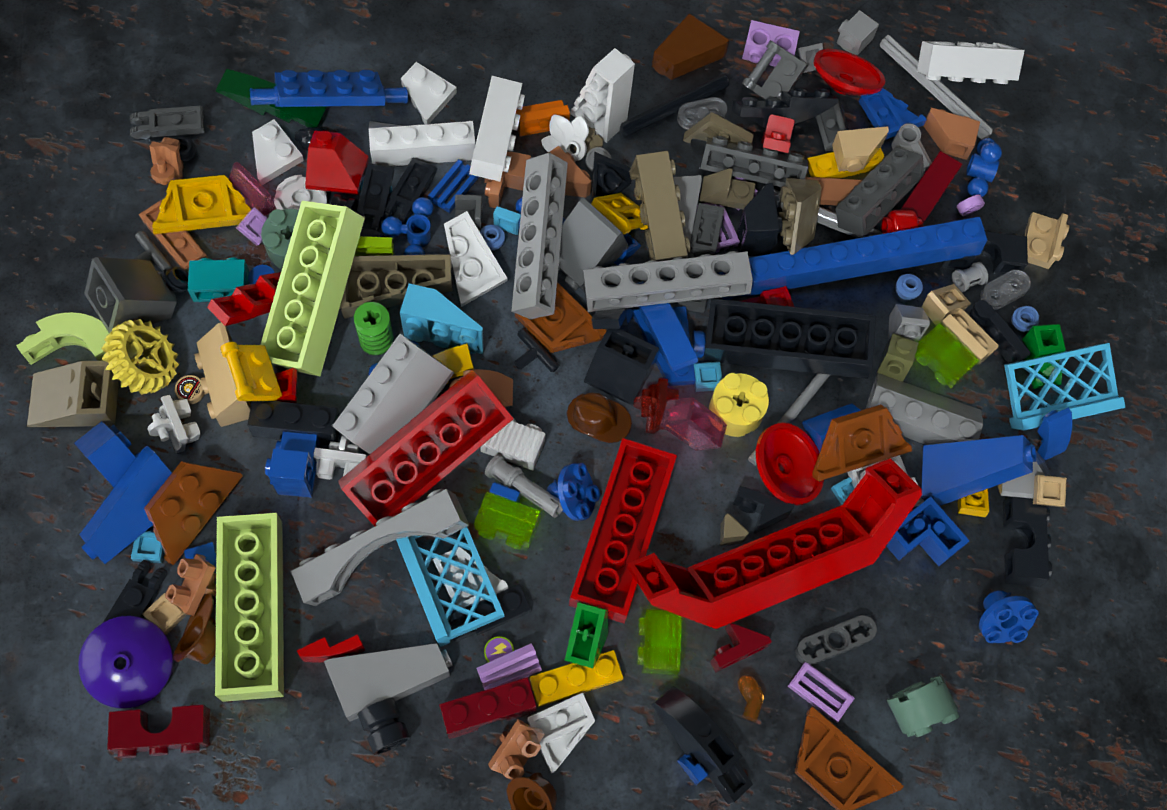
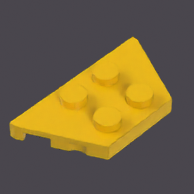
(200, 205)

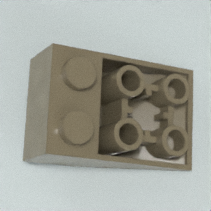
(799, 212)
(73, 396)

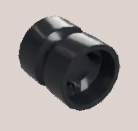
(384, 728)

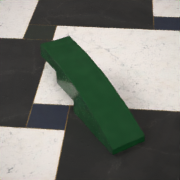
(237, 87)

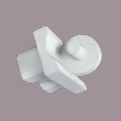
(170, 422)
(338, 455)

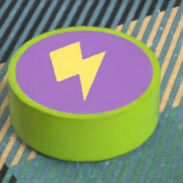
(497, 648)

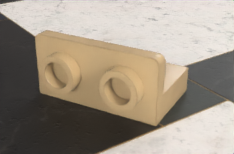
(1045, 239)
(970, 335)

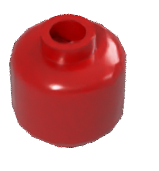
(900, 220)

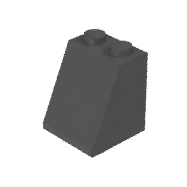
(588, 242)
(128, 291)

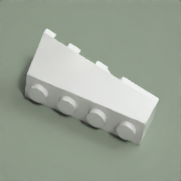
(971, 61)
(495, 129)
(429, 143)

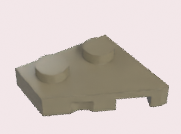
(717, 125)

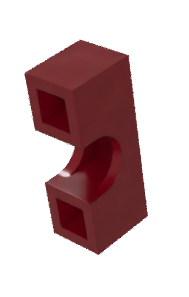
(494, 704)
(130, 732)

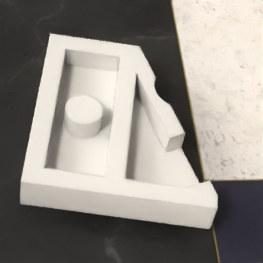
(427, 91)
(273, 152)
(473, 581)
(563, 728)

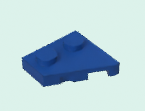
(888, 111)

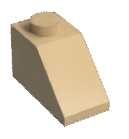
(857, 147)

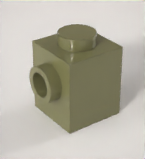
(897, 357)

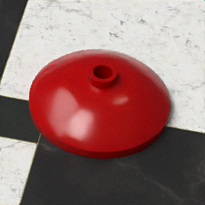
(848, 72)
(787, 462)

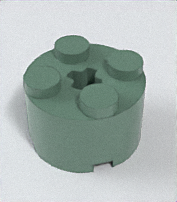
(277, 234)
(922, 706)

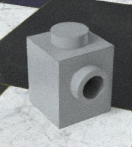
(857, 33)

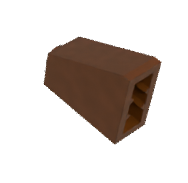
(689, 48)

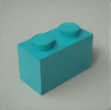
(216, 278)

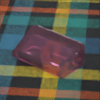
(251, 189)

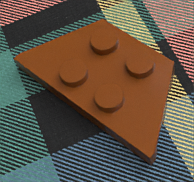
(566, 328)
(859, 442)
(187, 504)
(839, 767)

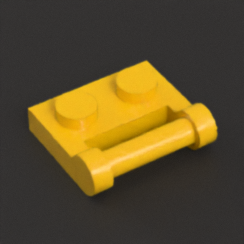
(617, 210)
(251, 372)

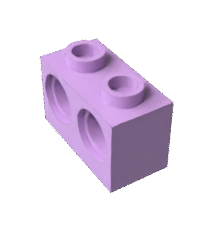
(761, 34)

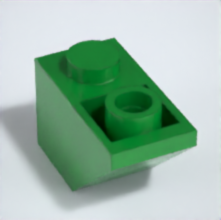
(1041, 342)

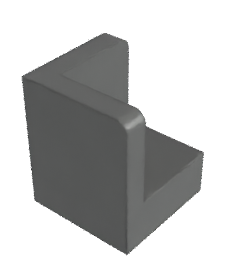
(472, 205)

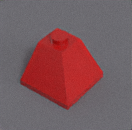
(334, 163)

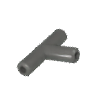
(151, 252)

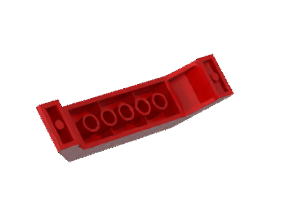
(786, 560)

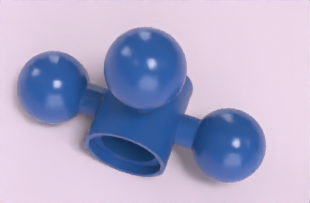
(983, 166)
(393, 227)

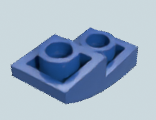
(1055, 433)

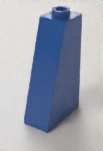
(972, 466)
(123, 513)

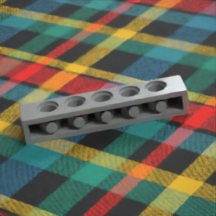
(539, 236)
(657, 291)

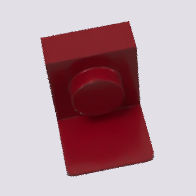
(745, 644)

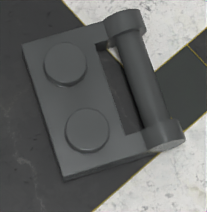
(781, 78)

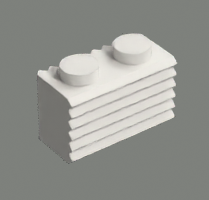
(517, 444)

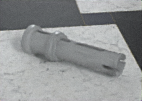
(515, 479)

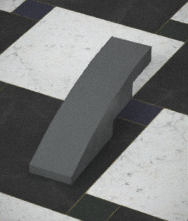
(703, 242)

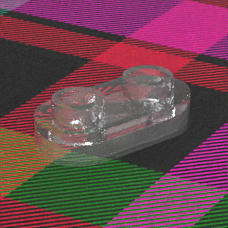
(699, 109)
(1003, 290)

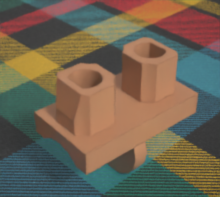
(166, 161)
(197, 583)
(516, 749)

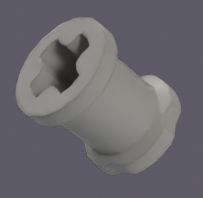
(969, 277)

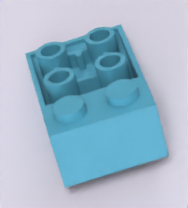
(435, 319)

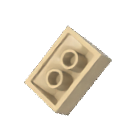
(219, 379)

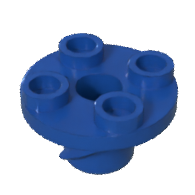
(575, 491)
(1007, 617)

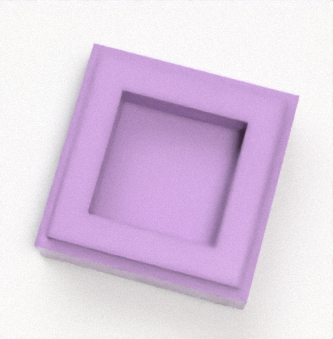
(252, 226)

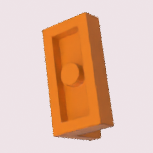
(537, 117)

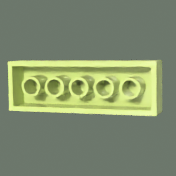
(311, 286)
(249, 607)

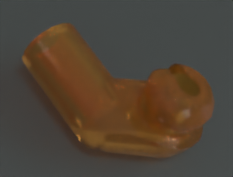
(753, 695)

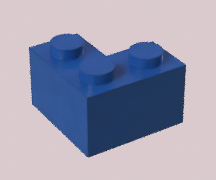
(107, 451)
(293, 464)
(931, 530)

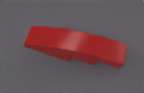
(246, 301)

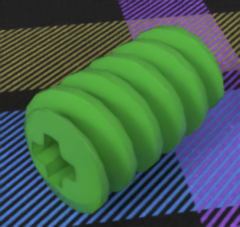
(373, 328)

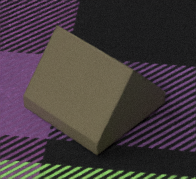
(732, 531)

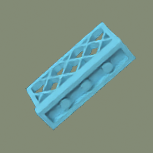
(1080, 407)
(429, 594)

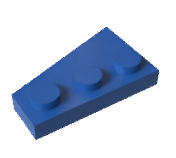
(682, 376)

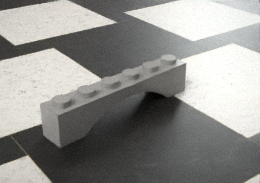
(327, 574)

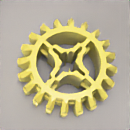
(127, 344)

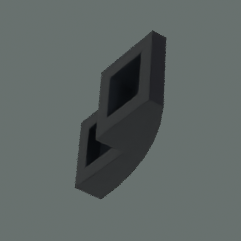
(612, 318)

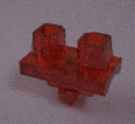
(653, 403)

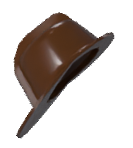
(599, 417)
(199, 636)
(531, 793)

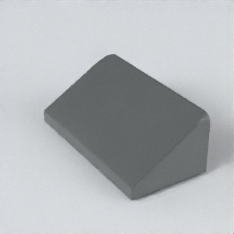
(830, 123)

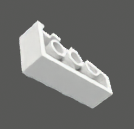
(606, 95)

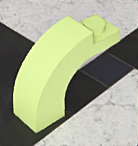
(62, 331)

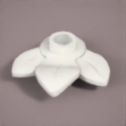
(567, 133)

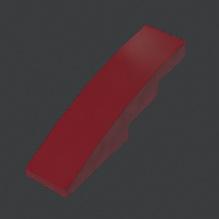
(932, 185)

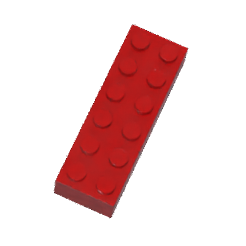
(425, 449)
(623, 528)

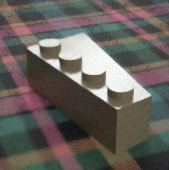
(660, 206)
(387, 279)

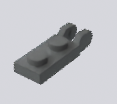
(167, 122)

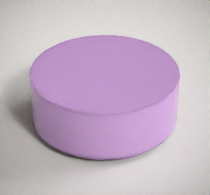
(970, 205)

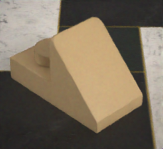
(943, 302)

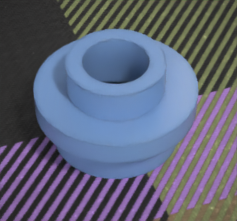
(494, 243)
(906, 292)
(1029, 314)

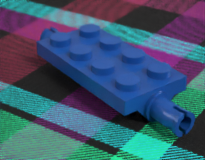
(328, 89)

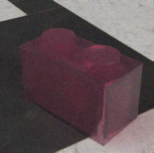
(693, 424)

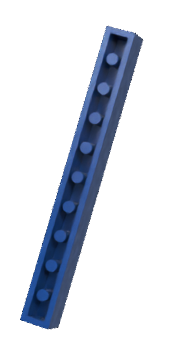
(866, 256)

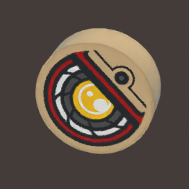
(189, 388)

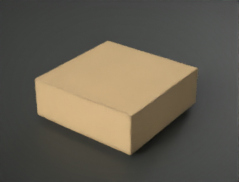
(1049, 491)
(164, 614)

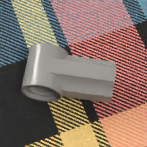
(913, 135)

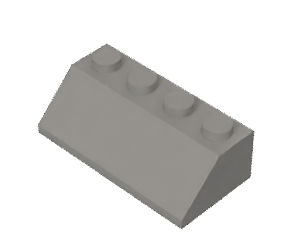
(392, 394)
(924, 414)

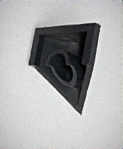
(608, 176)

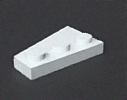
(472, 260)

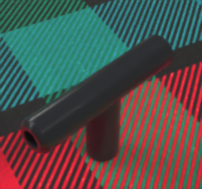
(535, 351)

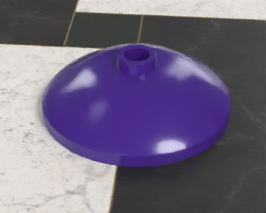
(146, 656)

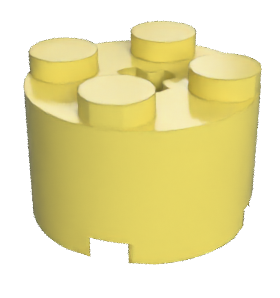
(748, 393)

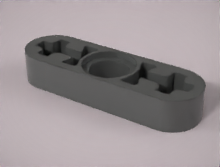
(851, 625)

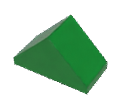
(587, 635)

